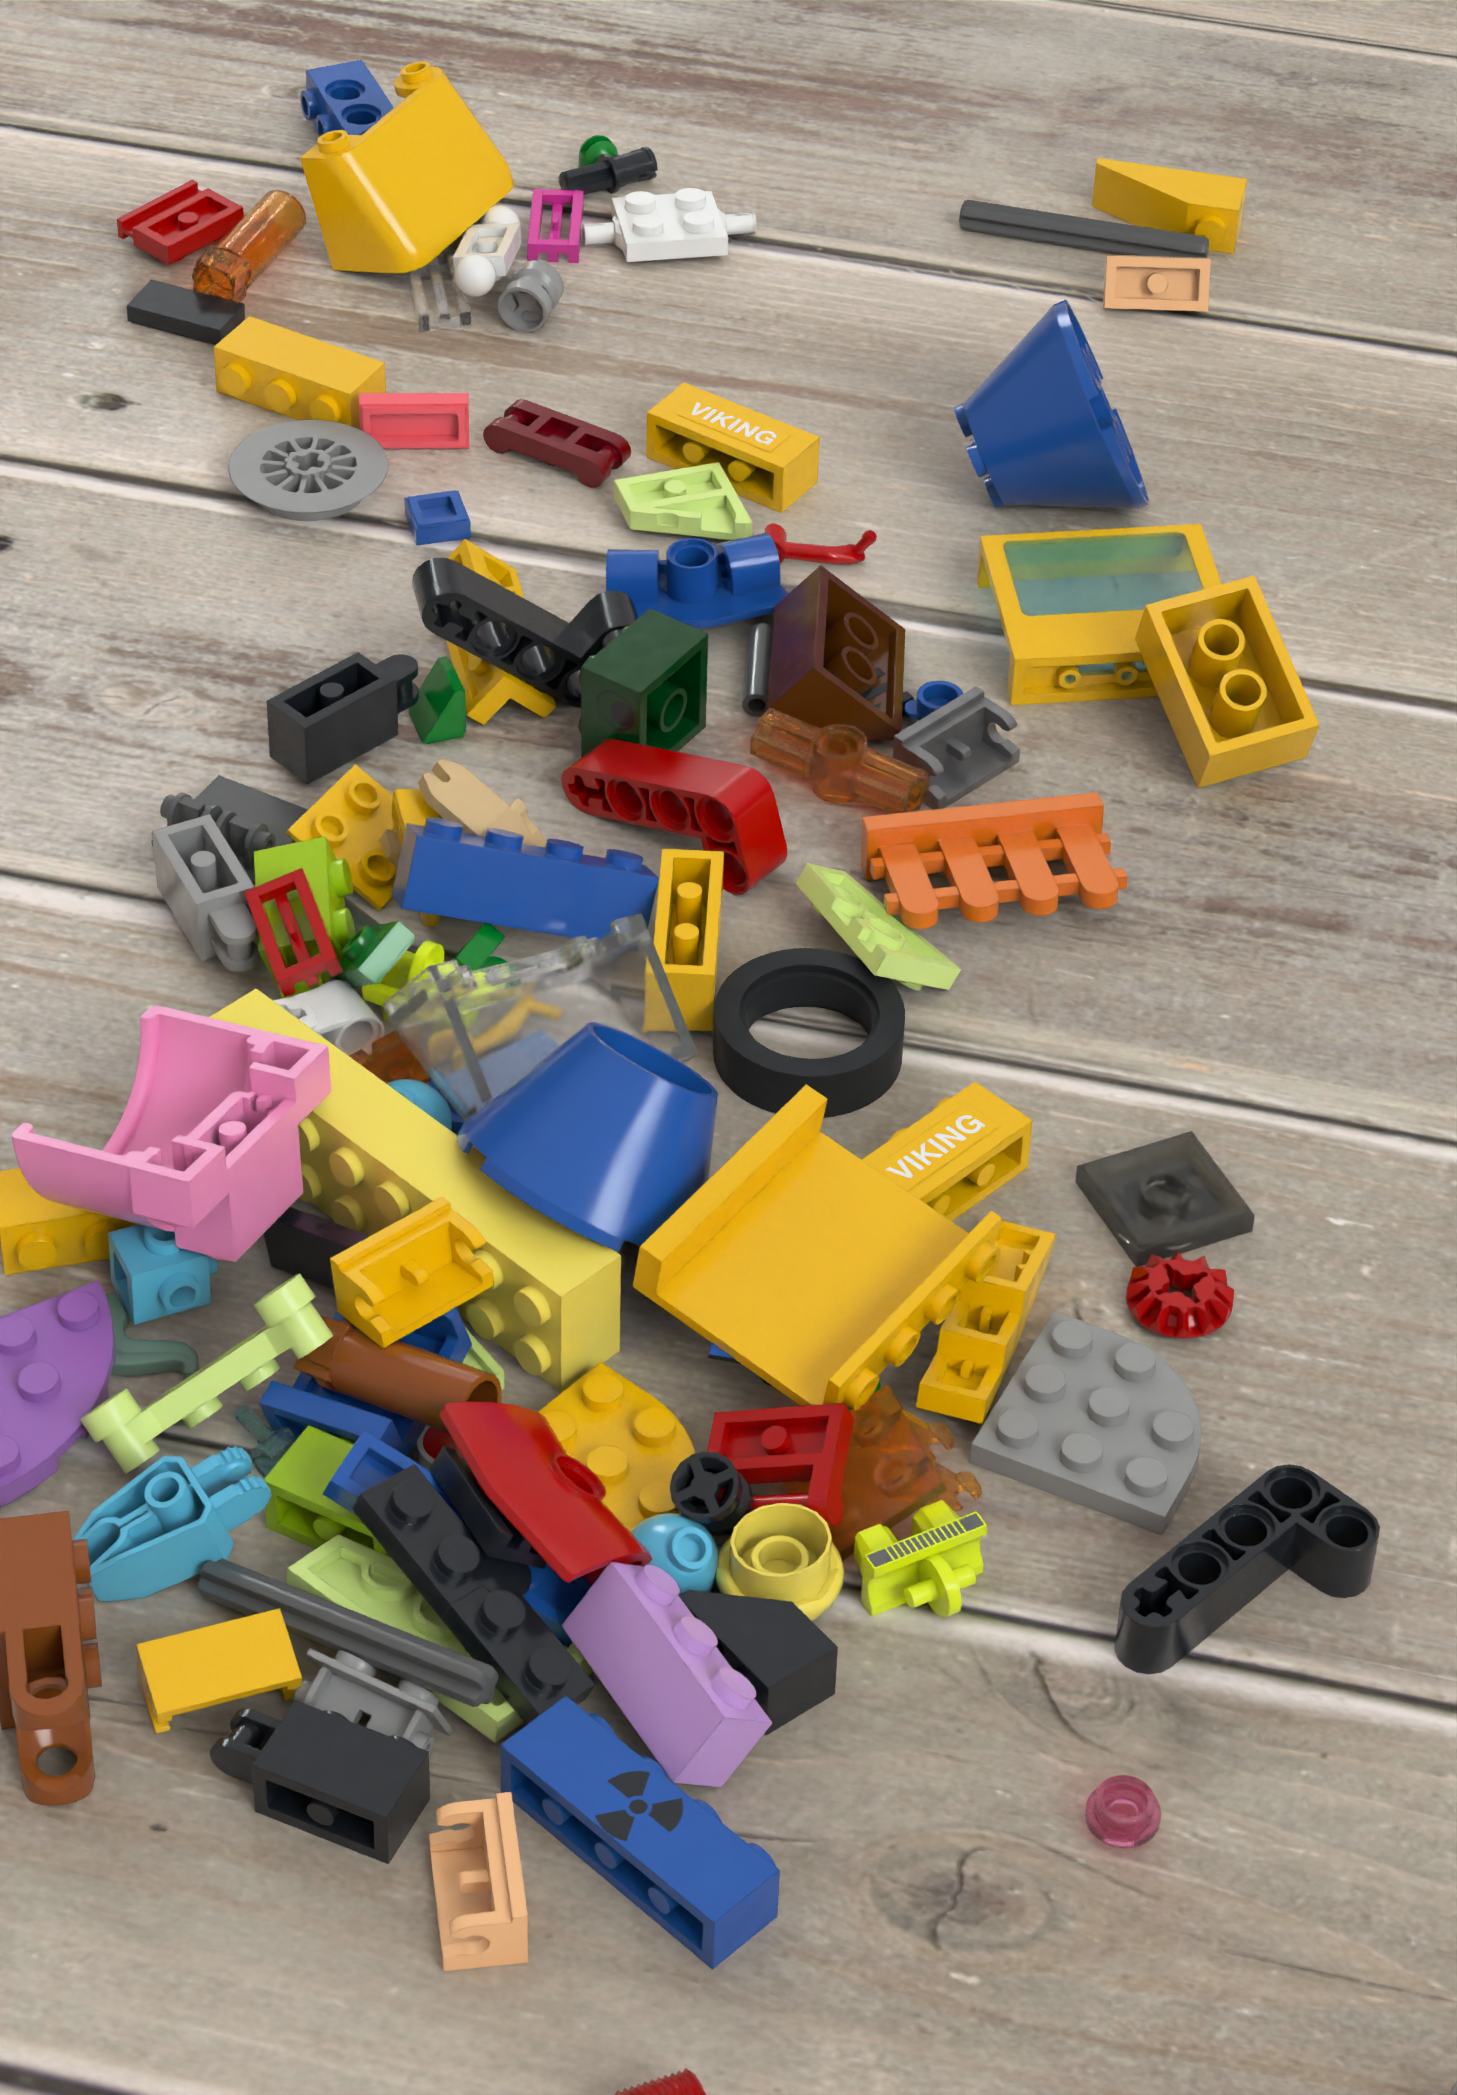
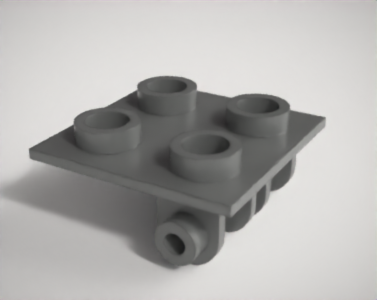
(243, 815)

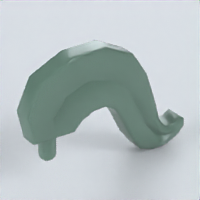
(146, 1356)

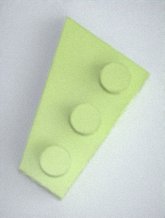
(876, 938)

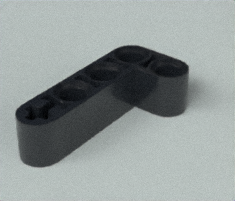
(515, 631)
(1271, 1527)

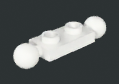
(487, 251)

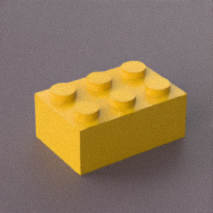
(1226, 681)

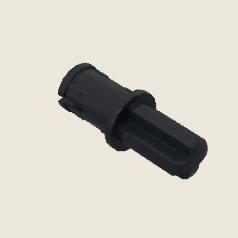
(611, 172)

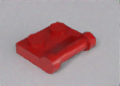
(789, 1447)

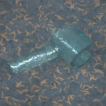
(271, 1443)

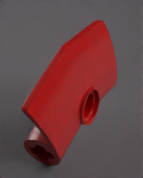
(541, 1488)

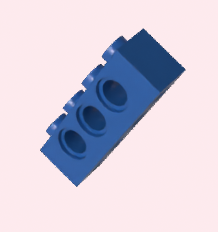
(343, 98)

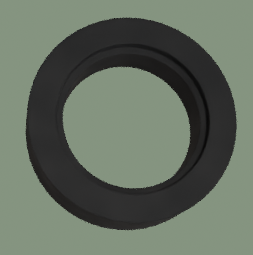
(808, 980)

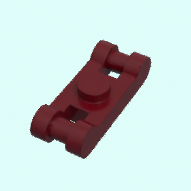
(558, 441)

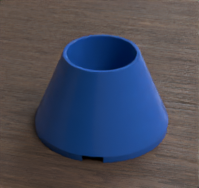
(600, 1135)

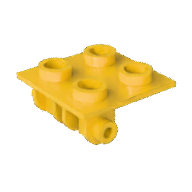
(353, 820)

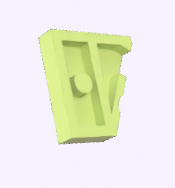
(684, 502)

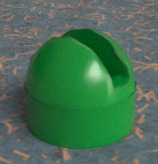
(593, 148)

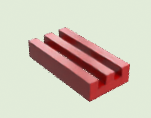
(307, 966)

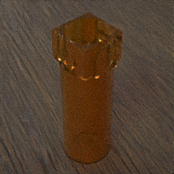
(249, 247)

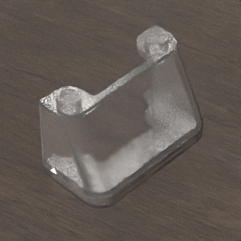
(498, 1022)

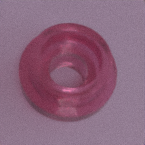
(1125, 1797)

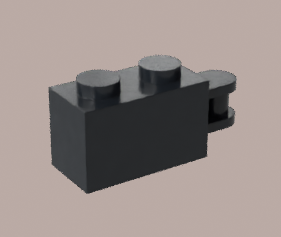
(340, 713)
(329, 1776)

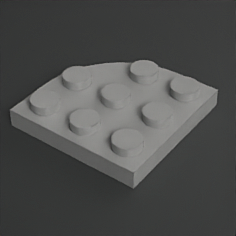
(1096, 1425)

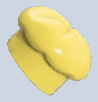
(783, 1556)

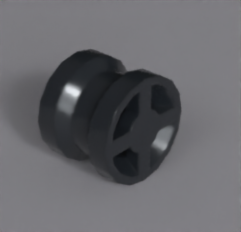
(699, 1482)

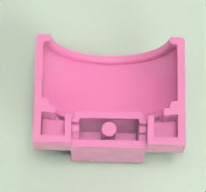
(202, 1138)

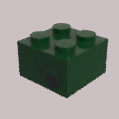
(646, 686)

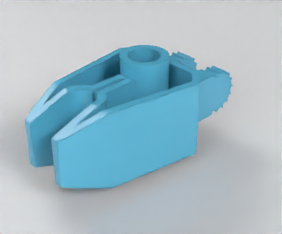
(170, 1523)

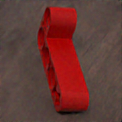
(687, 795)

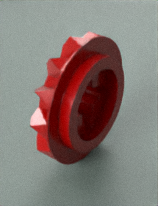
(1173, 1312)

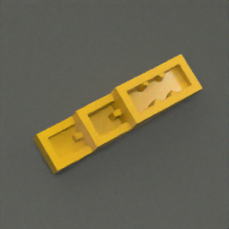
(986, 1327)

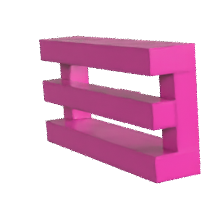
(555, 245)

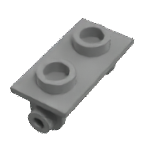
(350, 1689)

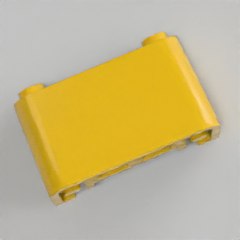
(406, 182)

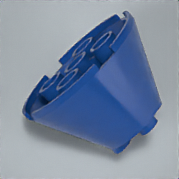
(1049, 426)

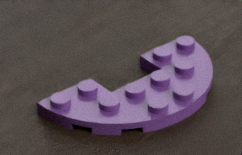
(51, 1375)

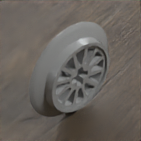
(308, 468)

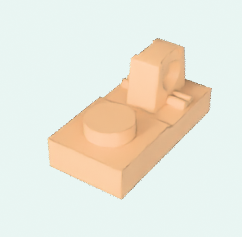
(1156, 283)

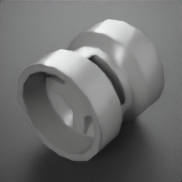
(530, 296)

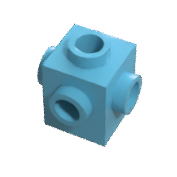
(156, 1275)

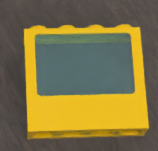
(1078, 600)

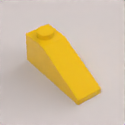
(1172, 200)

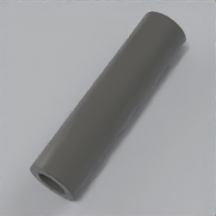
(757, 670)

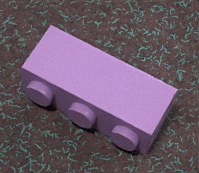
(667, 1674)

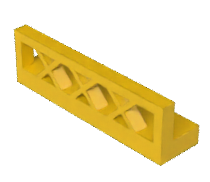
(484, 684)

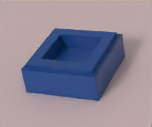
(437, 517)

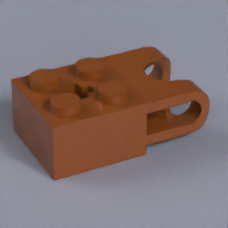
(43, 1651)

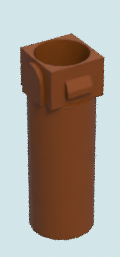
(395, 1377)

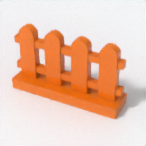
(982, 836)

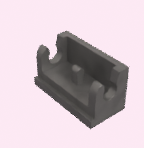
(958, 747)

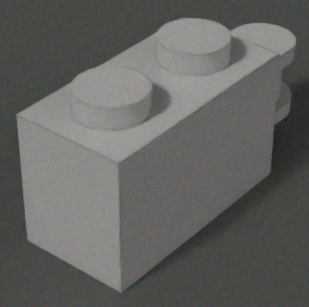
(206, 891)

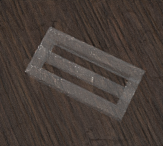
(444, 322)

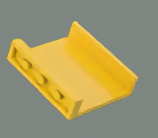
(810, 1262)

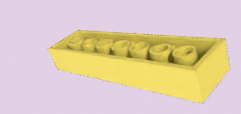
(382, 1157)

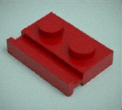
(180, 222)

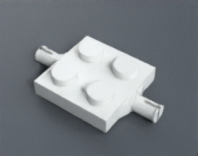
(669, 226)

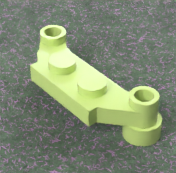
(289, 1324)

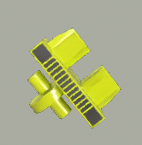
(924, 1567)

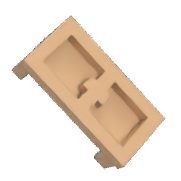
(479, 1885)

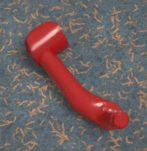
(819, 553)

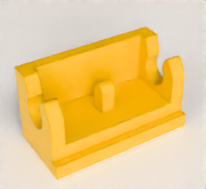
(410, 1273)
(216, 1666)

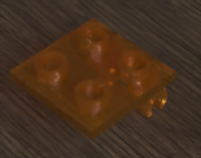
(892, 1470)

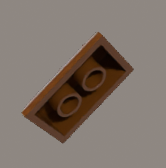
(827, 657)

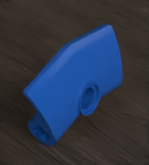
(701, 581)

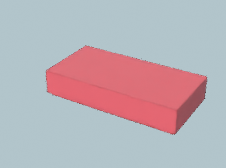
(416, 419)

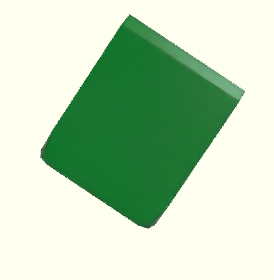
(441, 705)

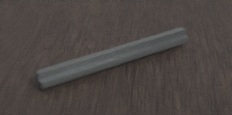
(1079, 231)
(351, 1632)

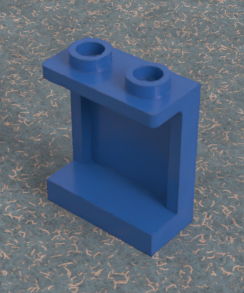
(347, 1417)

